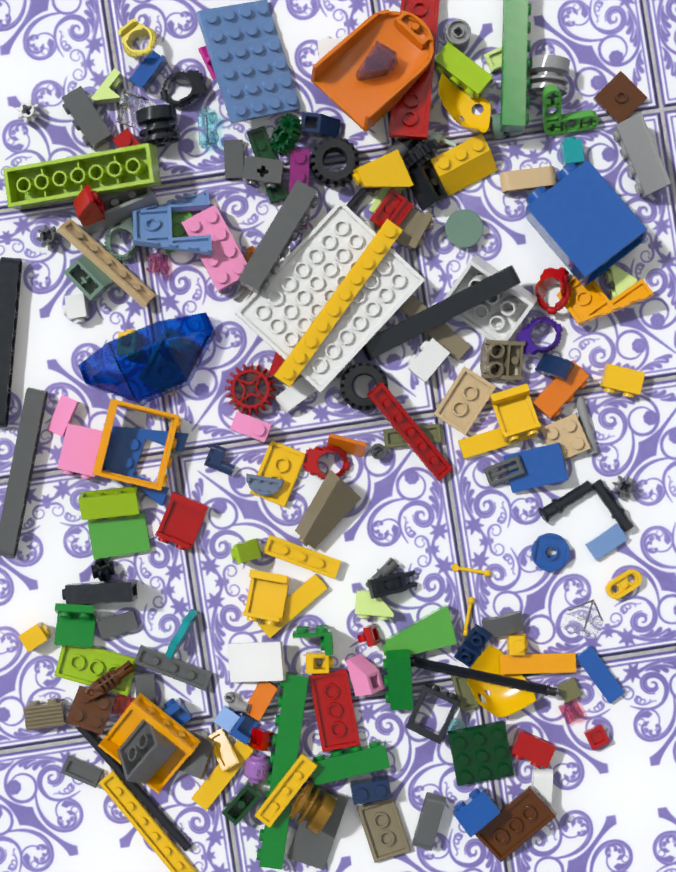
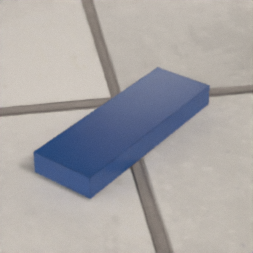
(600, 674)

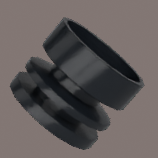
(158, 125)

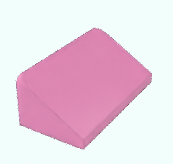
(62, 415)

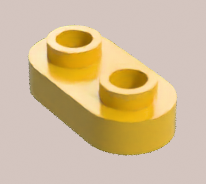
(623, 584)

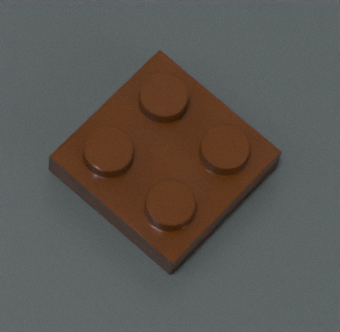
(90, 714)

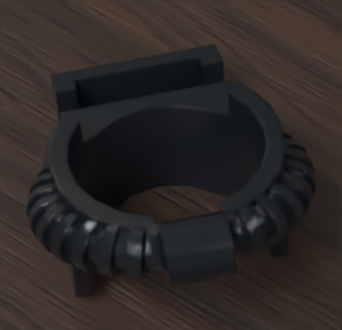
(195, 80)

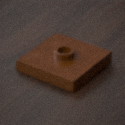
(620, 98)

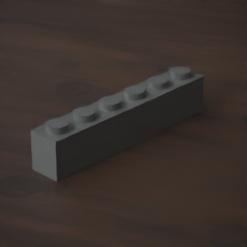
(278, 237)

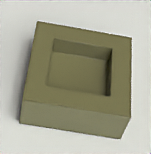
(569, 690)

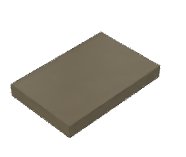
(383, 829)

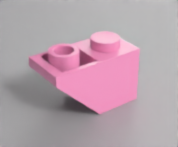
(364, 675)

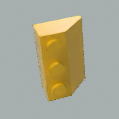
(464, 164)

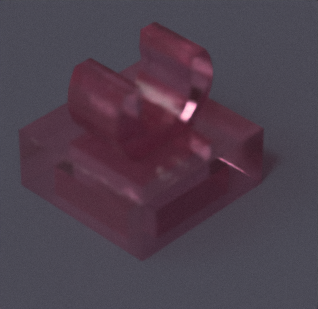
(158, 263)
(571, 711)

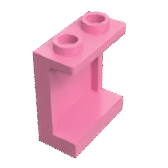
(79, 450)

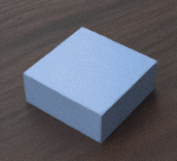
(226, 718)

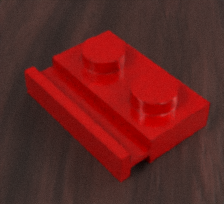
(392, 207)

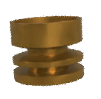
(313, 808)

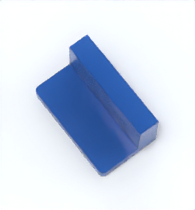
(148, 71)

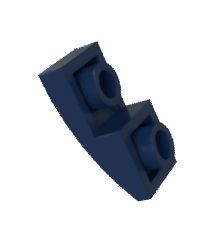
(555, 366)
(472, 645)

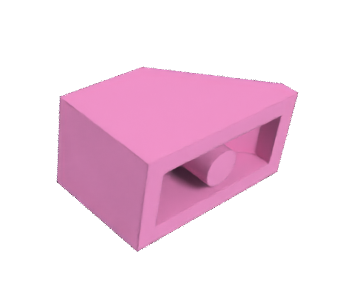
(251, 426)

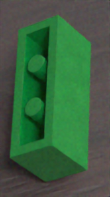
(398, 679)

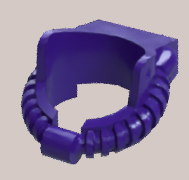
(530, 346)

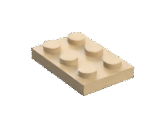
(464, 400)

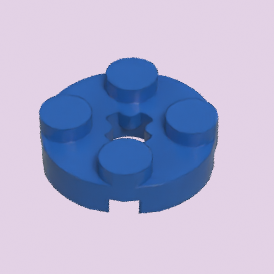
(558, 544)

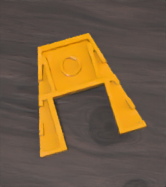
(591, 302)

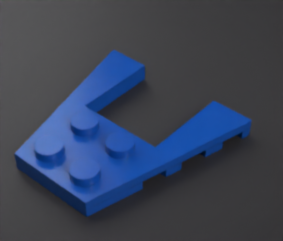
(125, 451)

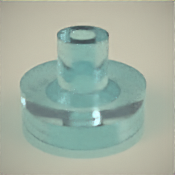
(457, 723)

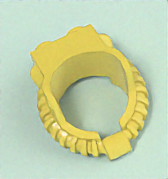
(131, 32)

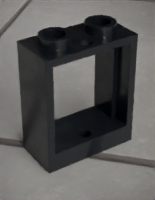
(424, 730)

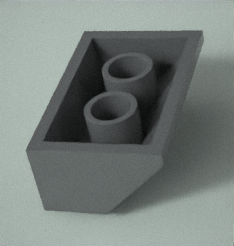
(144, 753)

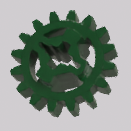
(286, 134)

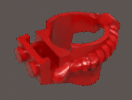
(549, 277)
(313, 456)

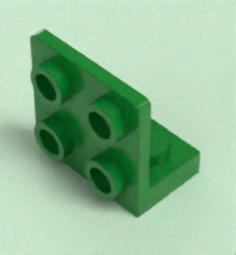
(75, 625)
(321, 630)

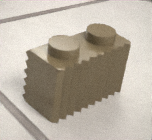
(45, 715)

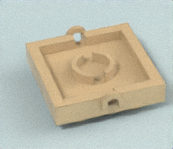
(569, 434)

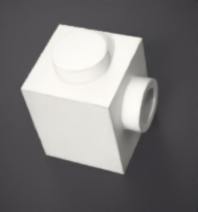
(76, 308)

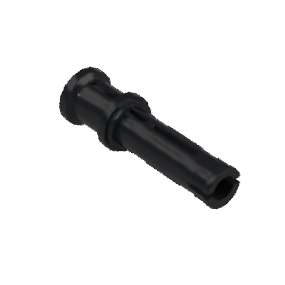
(558, 505)

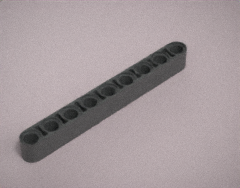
(21, 470)

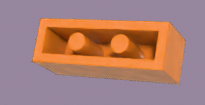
(560, 392)

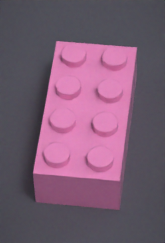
(227, 260)

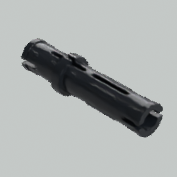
(614, 508)

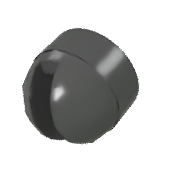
(379, 454)

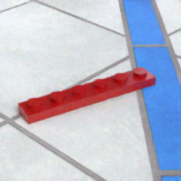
(409, 431)

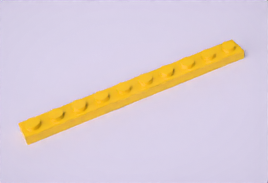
(338, 303)

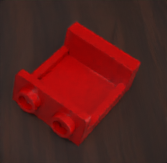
(182, 521)

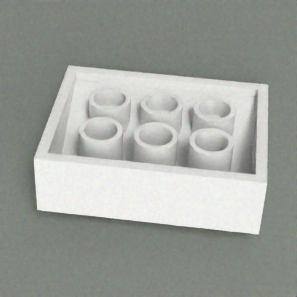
(499, 315)

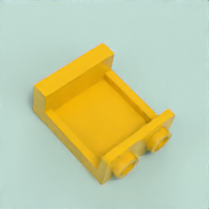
(515, 413)
(266, 597)

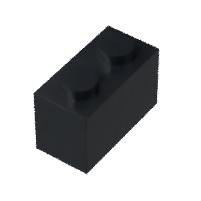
(427, 187)

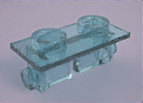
(208, 119)

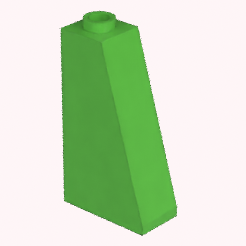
(425, 634)

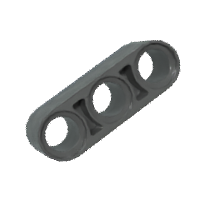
(429, 821)

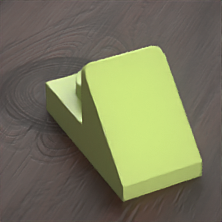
(105, 92)

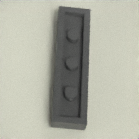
(173, 667)

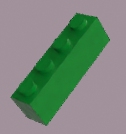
(350, 763)

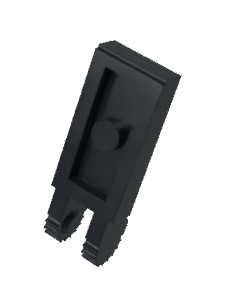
(390, 584)

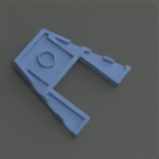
(154, 226)

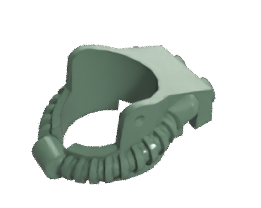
(125, 226)

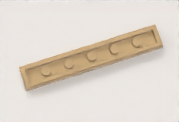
(106, 263)

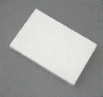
(256, 661)

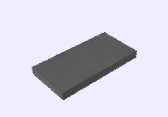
(314, 848)

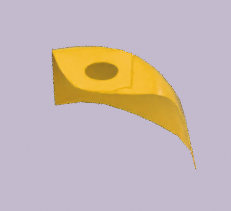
(460, 104)
(502, 700)

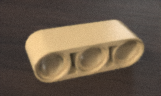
(527, 179)

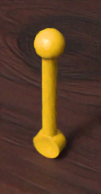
(455, 567)
(471, 600)

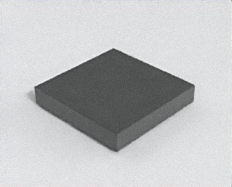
(198, 761)

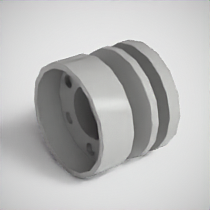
(548, 71)

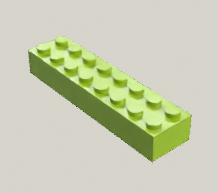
(66, 177)

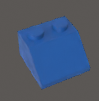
(476, 811)

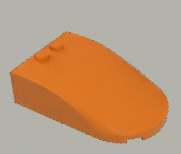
(373, 98)

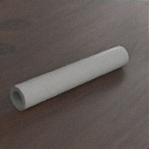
(586, 425)

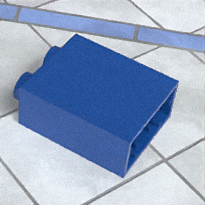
(584, 221)

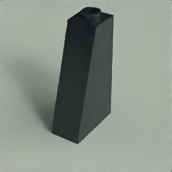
(100, 592)

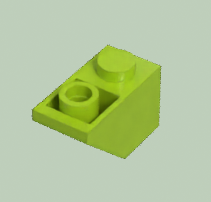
(246, 551)

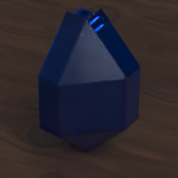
(150, 359)

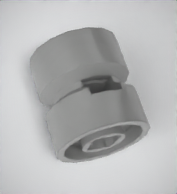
(458, 33)

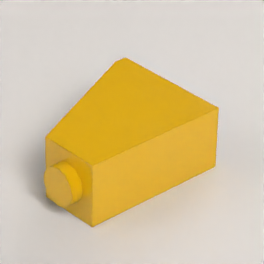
(383, 172)

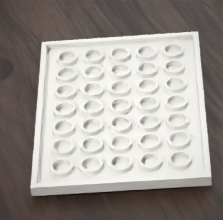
(310, 279)

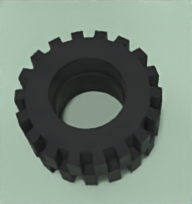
(329, 146)
(351, 374)

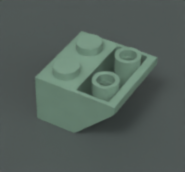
(88, 278)

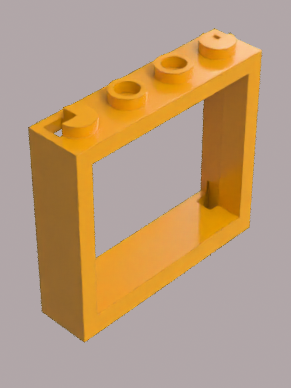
(166, 459)

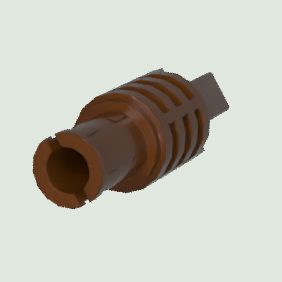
(108, 681)

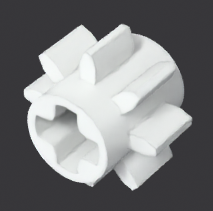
(23, 113)

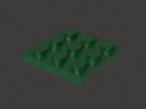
(480, 753)

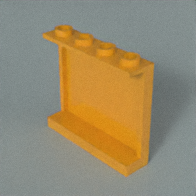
(141, 709)

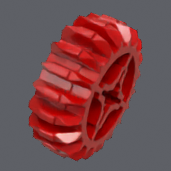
(237, 378)

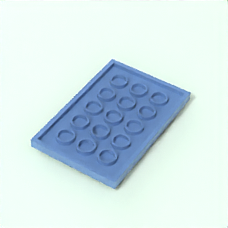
(248, 61)

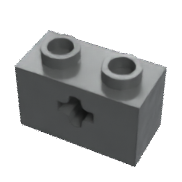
(273, 167)

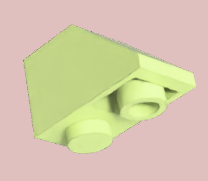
(619, 280)
(366, 606)

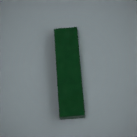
(262, 148)

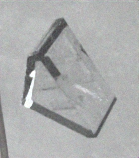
(128, 105)
(584, 620)

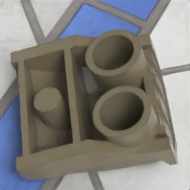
(502, 359)

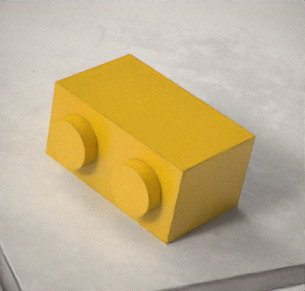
(622, 380)

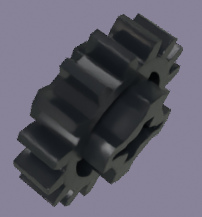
(421, 154)

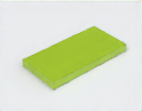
(89, 664)

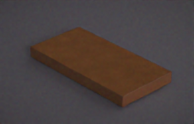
(516, 823)

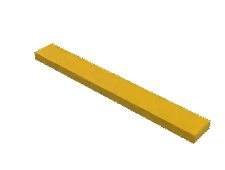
(145, 824)

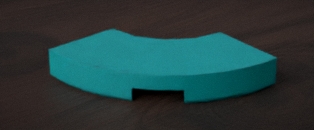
(181, 634)

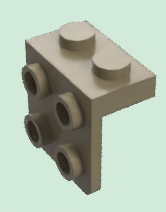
(414, 228)

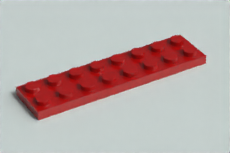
(412, 112)

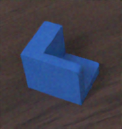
(243, 728)

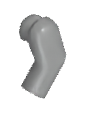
(235, 702)

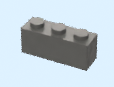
(86, 118)

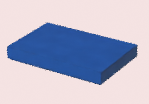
(542, 466)

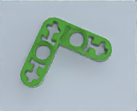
(556, 117)

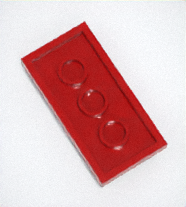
(334, 710)

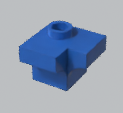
(177, 710)

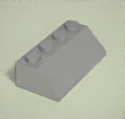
(641, 156)

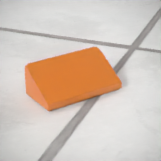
(348, 445)
(261, 698)

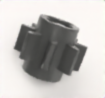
(50, 232)
(618, 484)

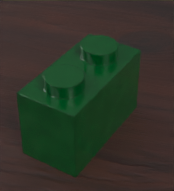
(242, 802)

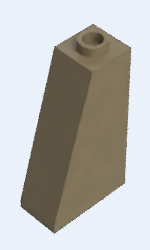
(326, 510)

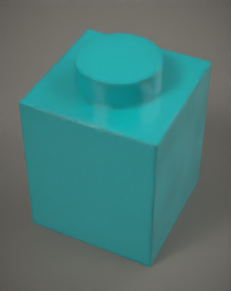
(572, 151)

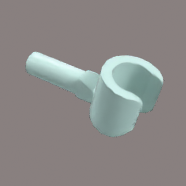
(439, 137)

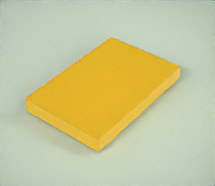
(283, 464)

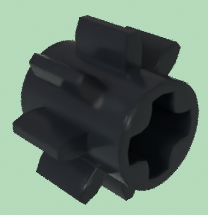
(103, 569)

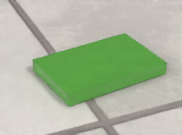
(119, 536)

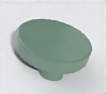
(464, 228)

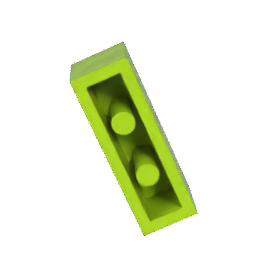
(462, 71)
(110, 503)

